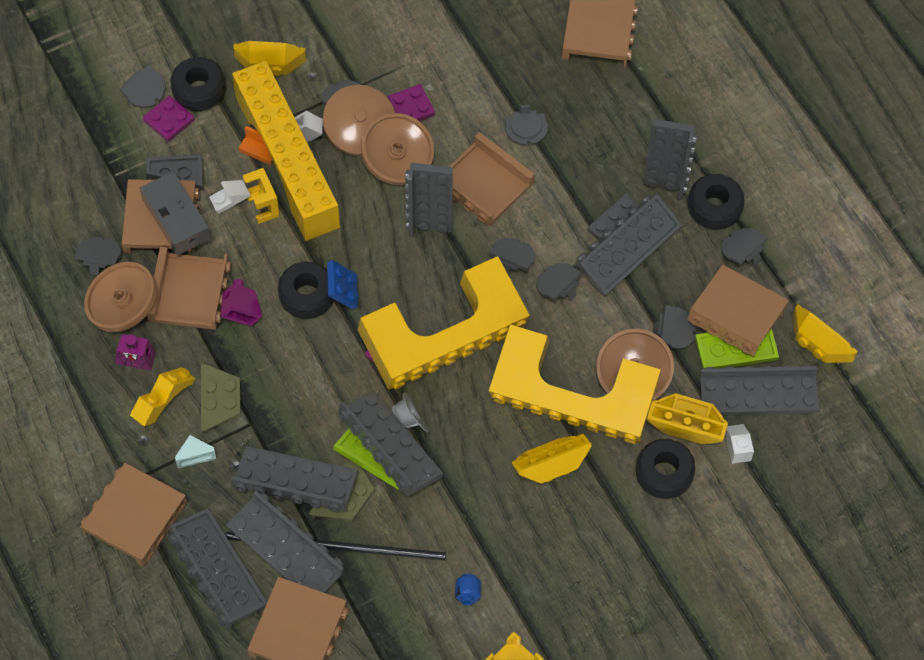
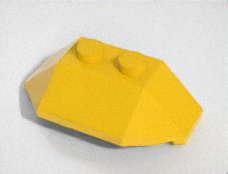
(280, 56)
(820, 338)
(688, 419)
(552, 458)

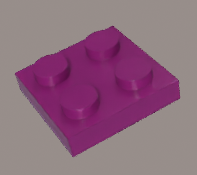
(412, 103)
(168, 118)

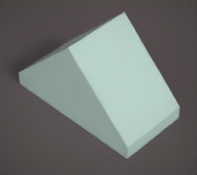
(194, 452)

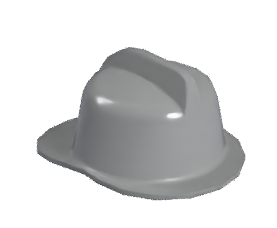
(407, 414)

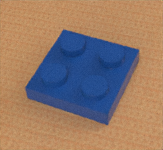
(342, 284)

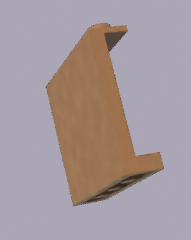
(600, 29)
(488, 179)
(139, 226)
(189, 290)
(737, 310)
(134, 513)
(298, 624)

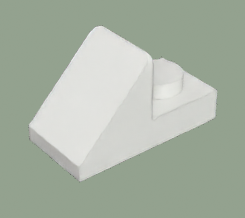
(231, 195)

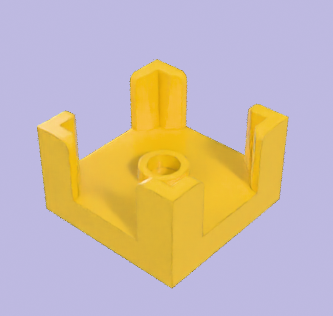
(262, 195)
(513, 651)

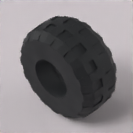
(195, 70)
(718, 187)
(301, 275)
(668, 452)

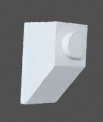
(310, 125)
(739, 443)

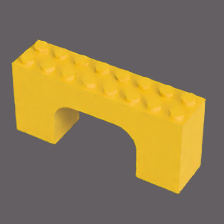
(407, 356)
(618, 413)

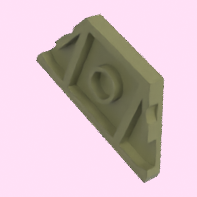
(218, 397)
(361, 494)

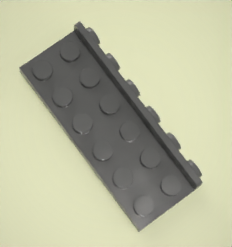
(670, 156)
(429, 198)
(628, 243)
(760, 389)
(390, 443)
(295, 479)
(285, 545)
(216, 568)

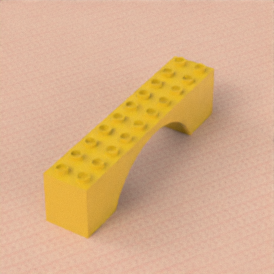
(301, 177)

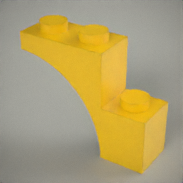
(165, 389)

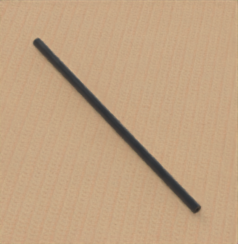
(370, 549)

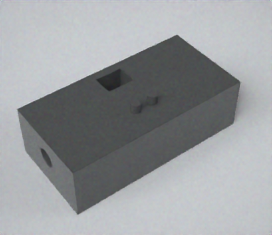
(175, 213)

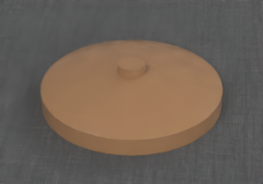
(350, 114)
(393, 144)
(120, 296)
(637, 346)

